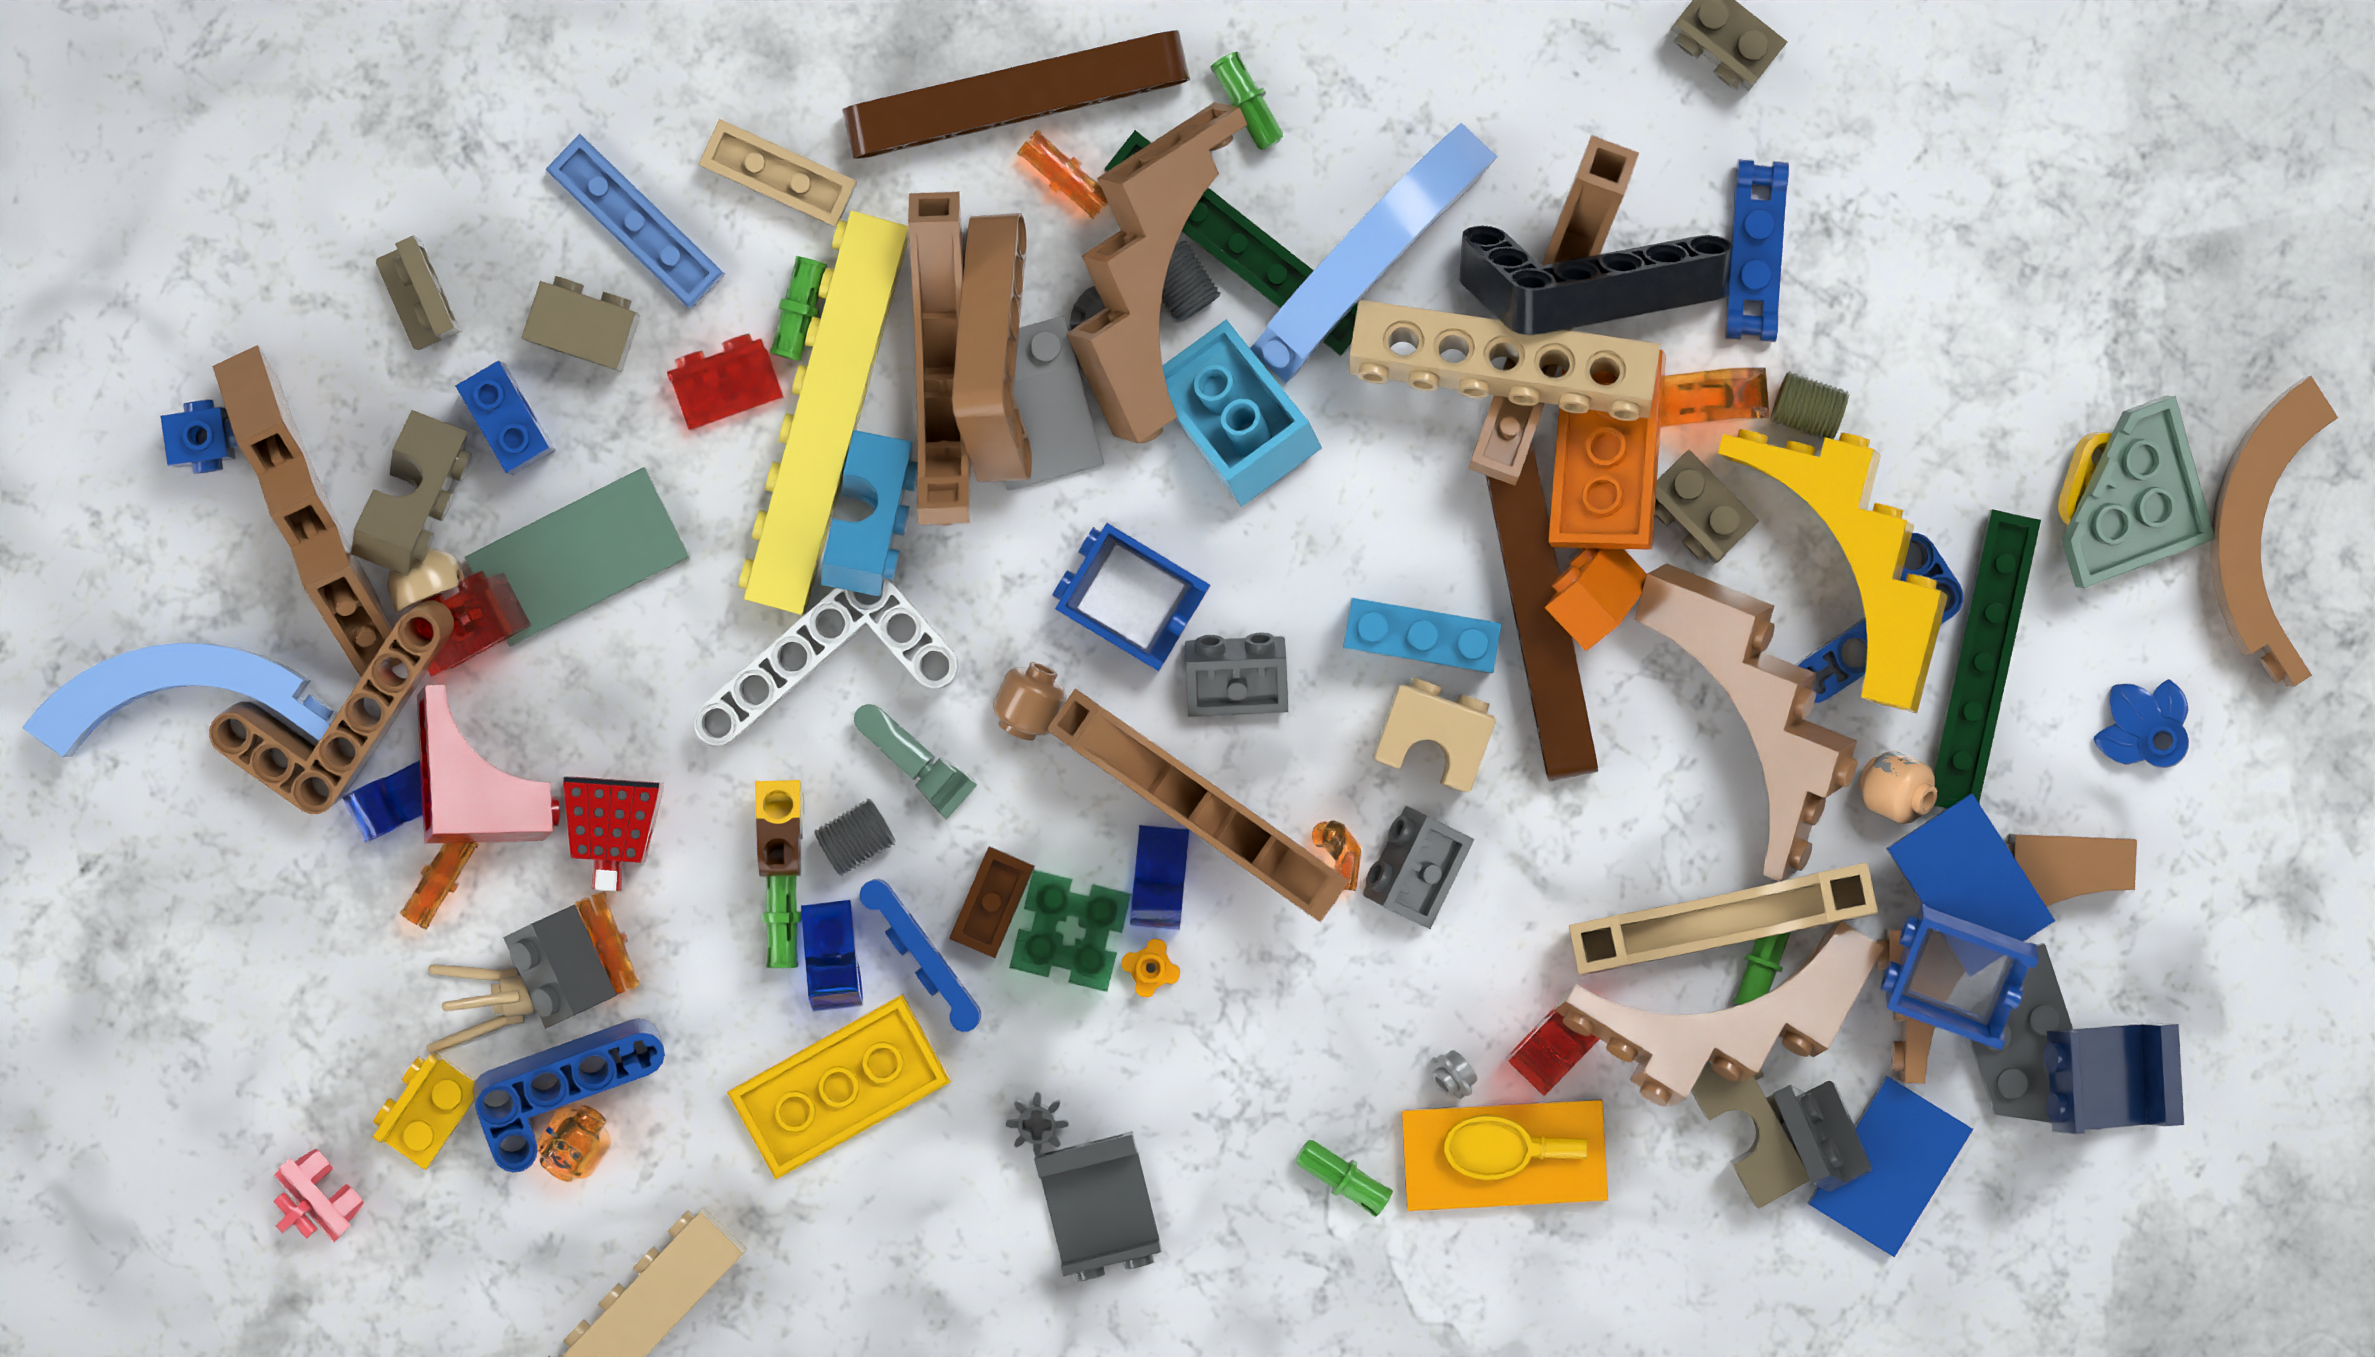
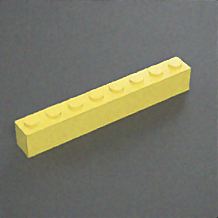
(826, 413)

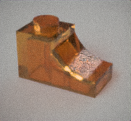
(1715, 396)

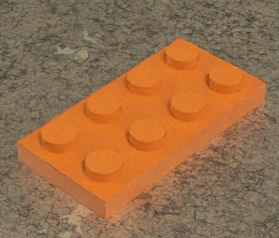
(1606, 475)

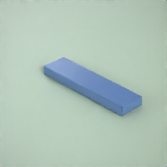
(635, 221)

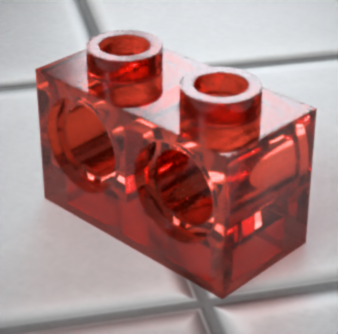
(1549, 1052)

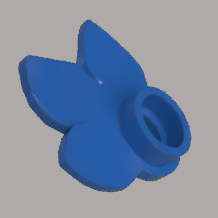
(2142, 718)

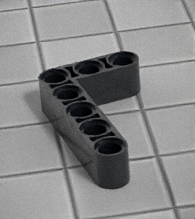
(1591, 288)

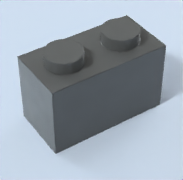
(559, 966)

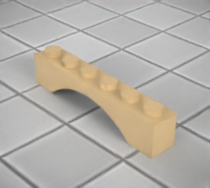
(1723, 919)

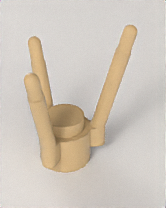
(506, 997)

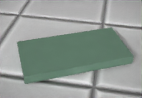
(584, 552)

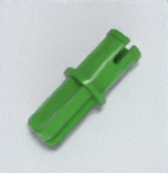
(1245, 94)
(1761, 968)
(1344, 1177)

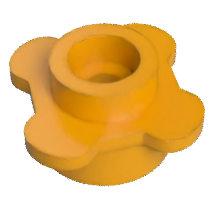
(1136, 965)

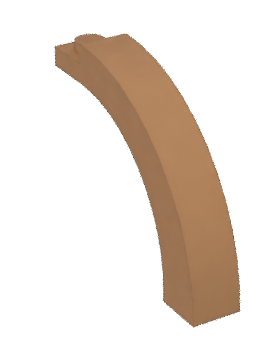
(2240, 518)

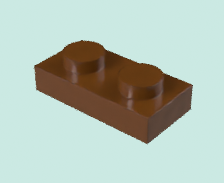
(992, 902)

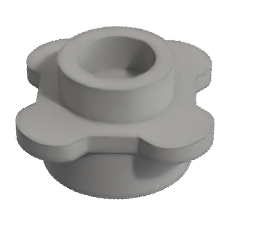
(1453, 1074)

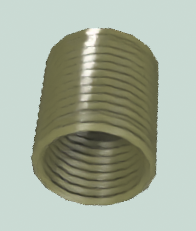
(1809, 406)

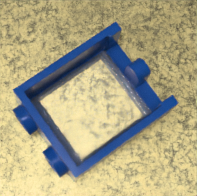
(1130, 595)
(1958, 976)

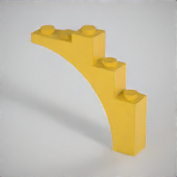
(1899, 614)

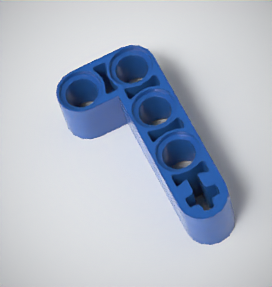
(1932, 567)
(571, 1085)

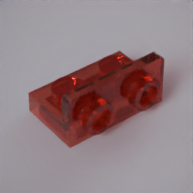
(725, 382)

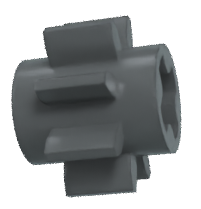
(1026, 1133)

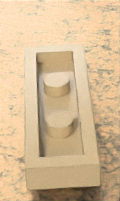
(777, 173)

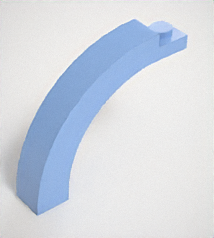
(1371, 250)
(102, 690)

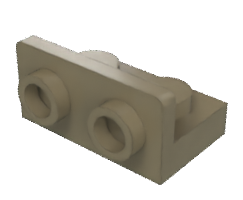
(1729, 38)
(417, 294)
(1701, 508)

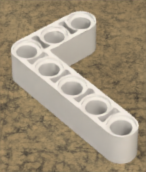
(819, 649)

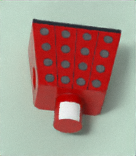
(610, 824)

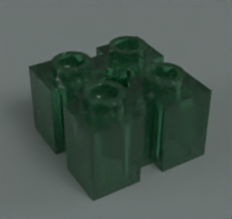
(1044, 945)

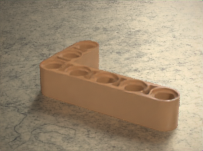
(988, 349)
(351, 722)

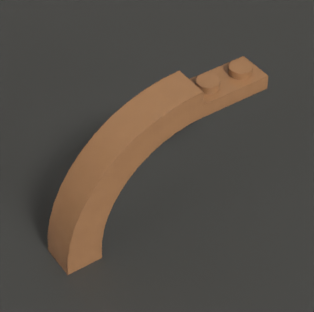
(1577, 234)

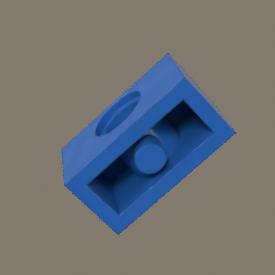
(505, 418)

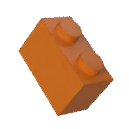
(1596, 593)

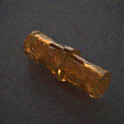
(1064, 173)
(437, 881)
(608, 941)

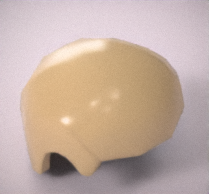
(426, 578)

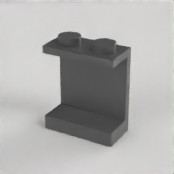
(1099, 1206)

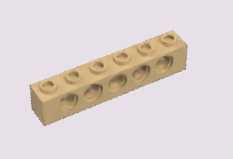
(1484, 339)

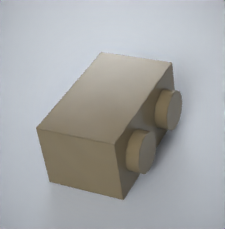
(581, 324)

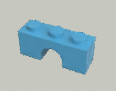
(861, 552)
(1422, 635)

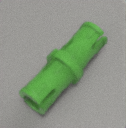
(798, 308)
(781, 922)

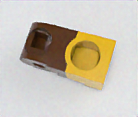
(779, 827)

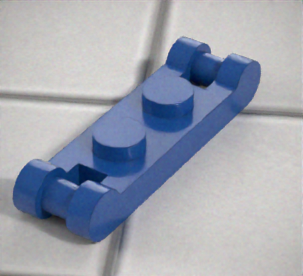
(1756, 250)
(934, 971)

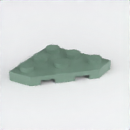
(2139, 499)

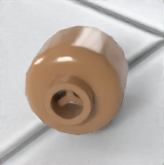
(1028, 700)

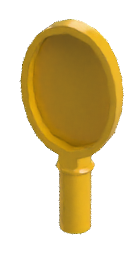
(1500, 1147)

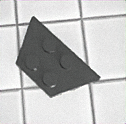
(2017, 1074)

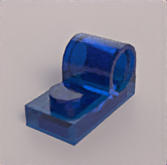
(386, 803)
(1159, 877)
(831, 956)

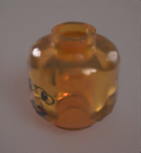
(574, 1143)

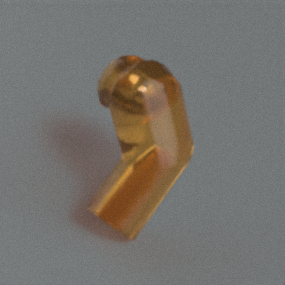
(1342, 848)

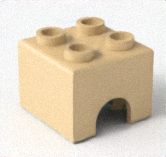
(1457, 727)

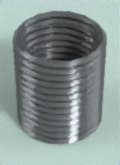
(1186, 284)
(855, 837)

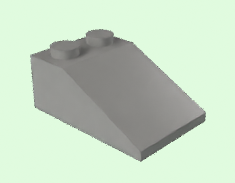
(1053, 404)

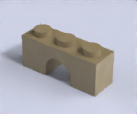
(397, 528)
(1772, 1162)

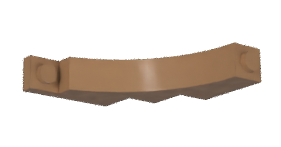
(1151, 204)
(301, 507)

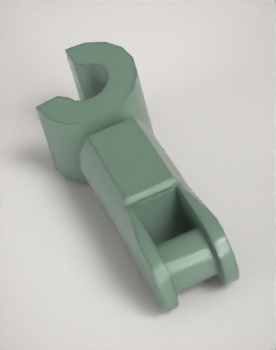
(940, 781)

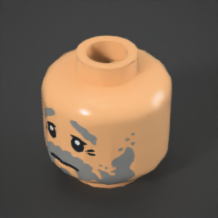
(1898, 787)

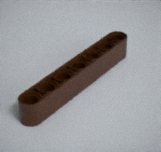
(1016, 94)
(1544, 643)

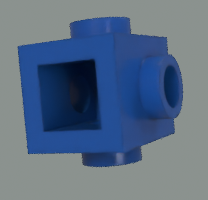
(182, 437)

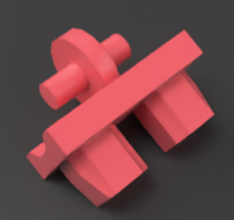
(300, 1181)

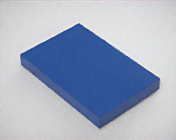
(1969, 873)
(1909, 1154)

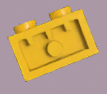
(427, 1109)

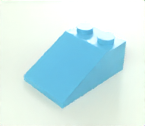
(1237, 413)

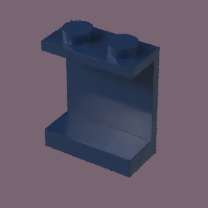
(2114, 1077)

